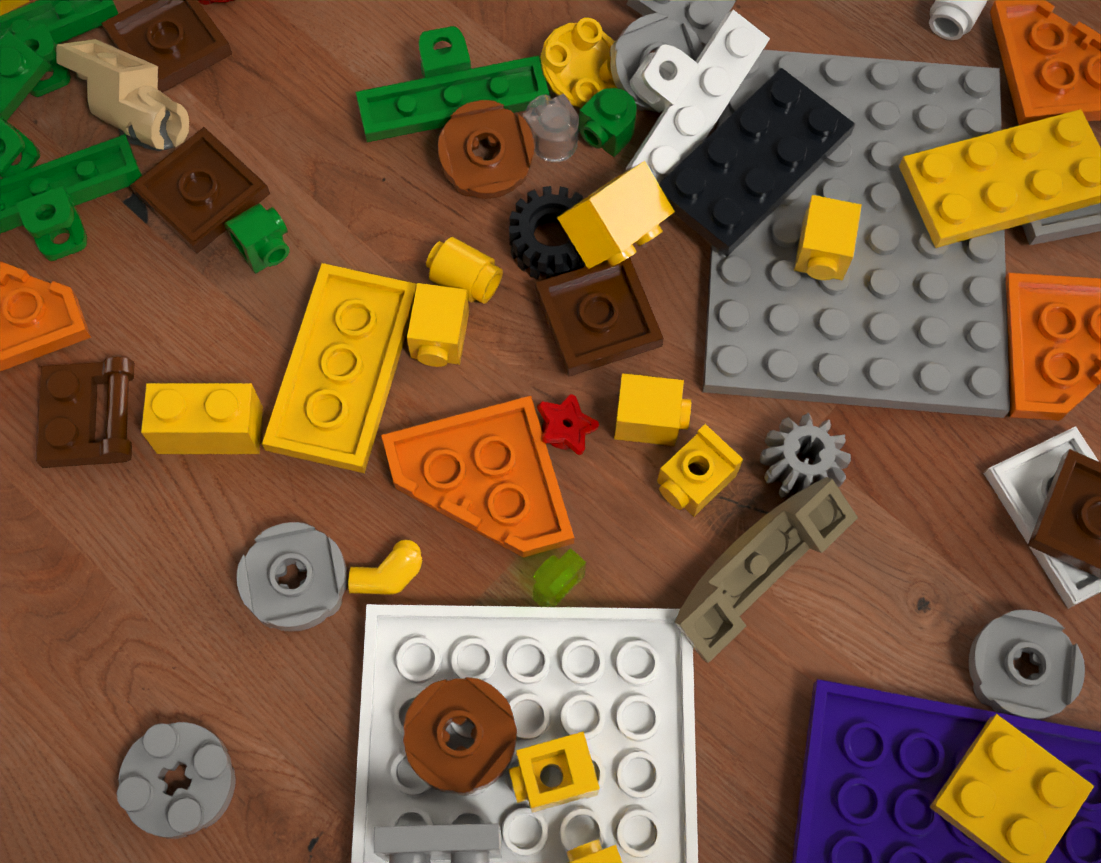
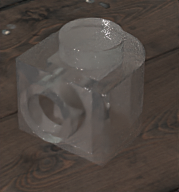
(553, 127)

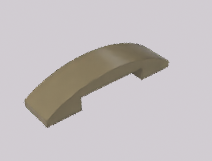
(757, 561)

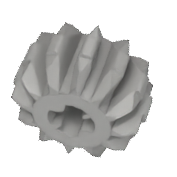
(809, 441)

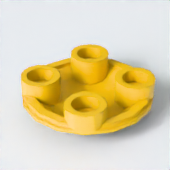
(578, 61)

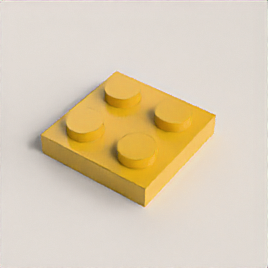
(1011, 795)

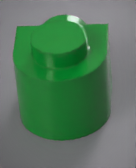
(608, 120)
(259, 237)

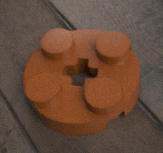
(501, 127)
(426, 737)

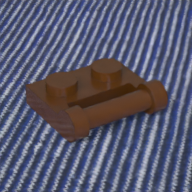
(69, 413)

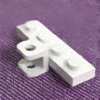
(692, 91)

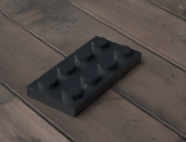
(754, 161)

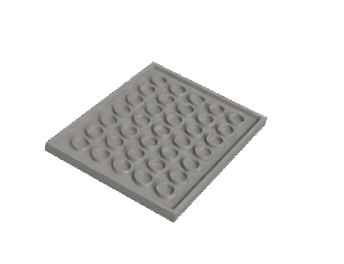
(908, 317)

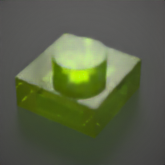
(557, 578)

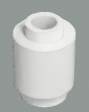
(954, 17)

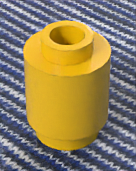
(464, 267)

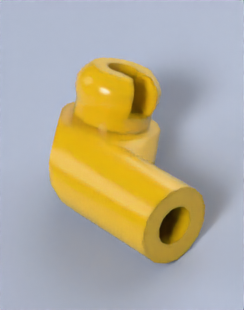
(391, 575)

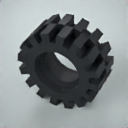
(525, 222)

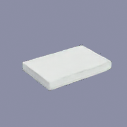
(1023, 487)

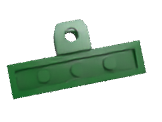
(50, 22)
(19, 74)
(445, 87)
(48, 193)

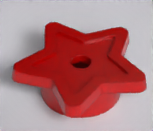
(557, 433)

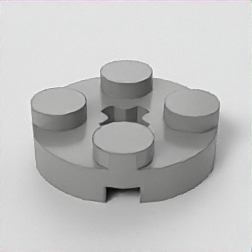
(644, 36)
(268, 559)
(1049, 648)
(187, 811)

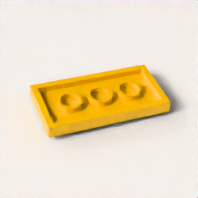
(1005, 178)
(341, 368)

